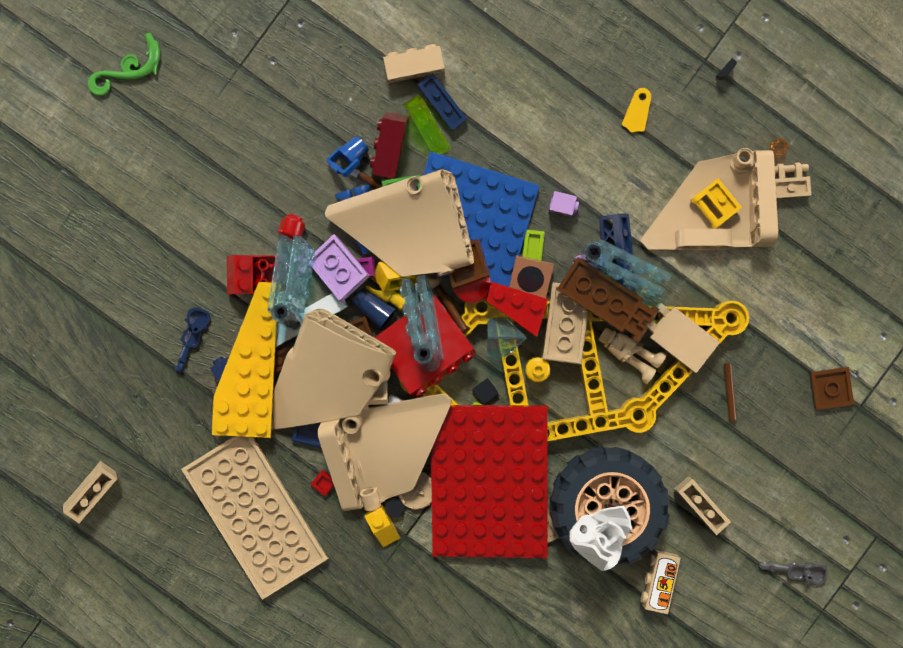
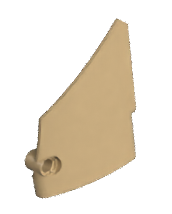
(752, 185)
(328, 372)

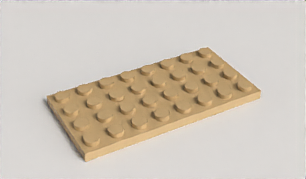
(255, 514)

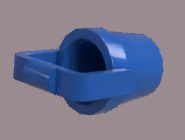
(352, 153)

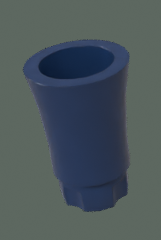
(373, 308)

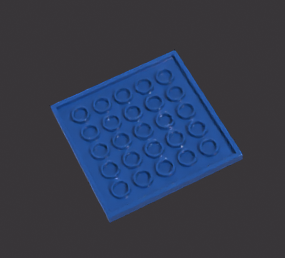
(494, 211)

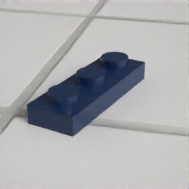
(442, 101)

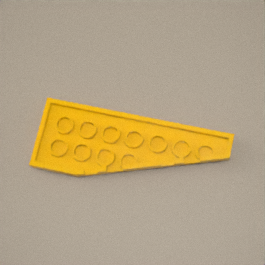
(246, 387)

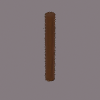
(451, 308)
(730, 391)

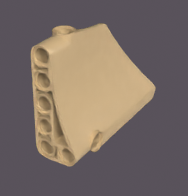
(410, 227)
(382, 450)

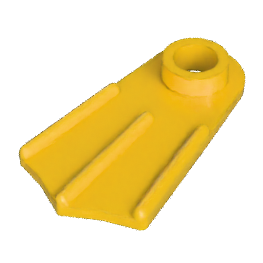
(637, 112)

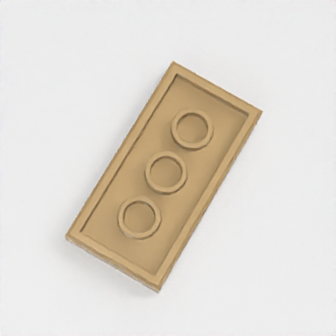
(564, 329)

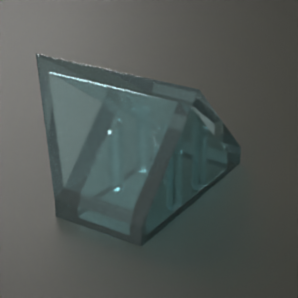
(502, 337)

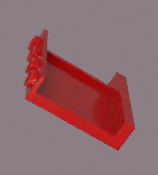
(413, 376)

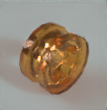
(782, 142)

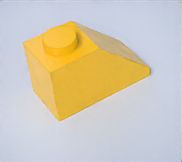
(389, 279)
(382, 526)

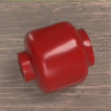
(291, 226)

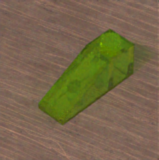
(426, 125)

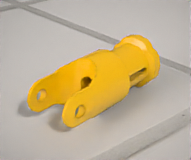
(391, 296)

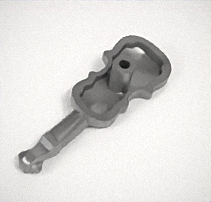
(813, 573)

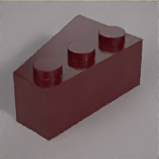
(388, 144)

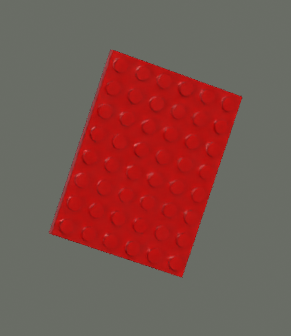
(491, 482)

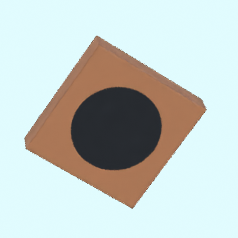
(531, 276)

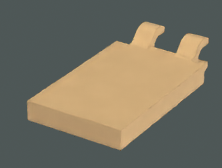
(682, 338)

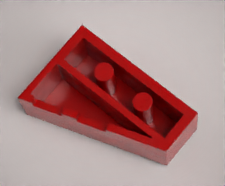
(518, 305)

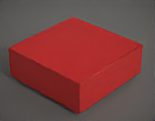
(323, 482)

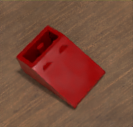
(247, 271)

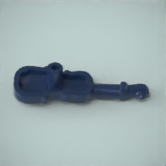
(196, 321)

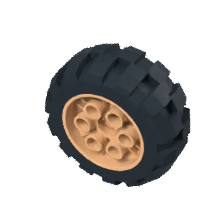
(595, 470)

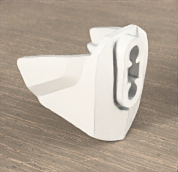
(601, 536)

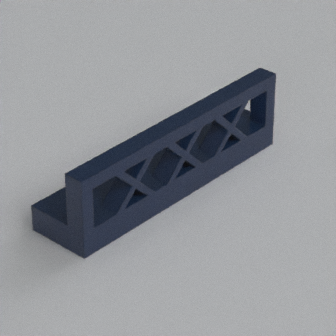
(620, 234)

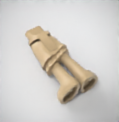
(623, 349)

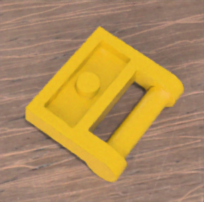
(722, 201)

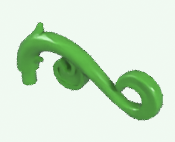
(126, 63)

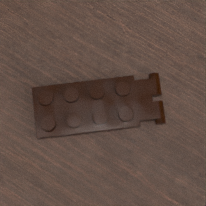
(607, 299)

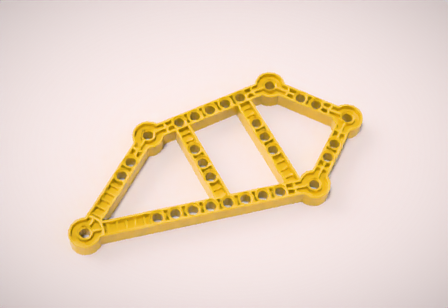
(595, 398)

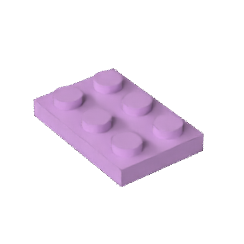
(338, 268)

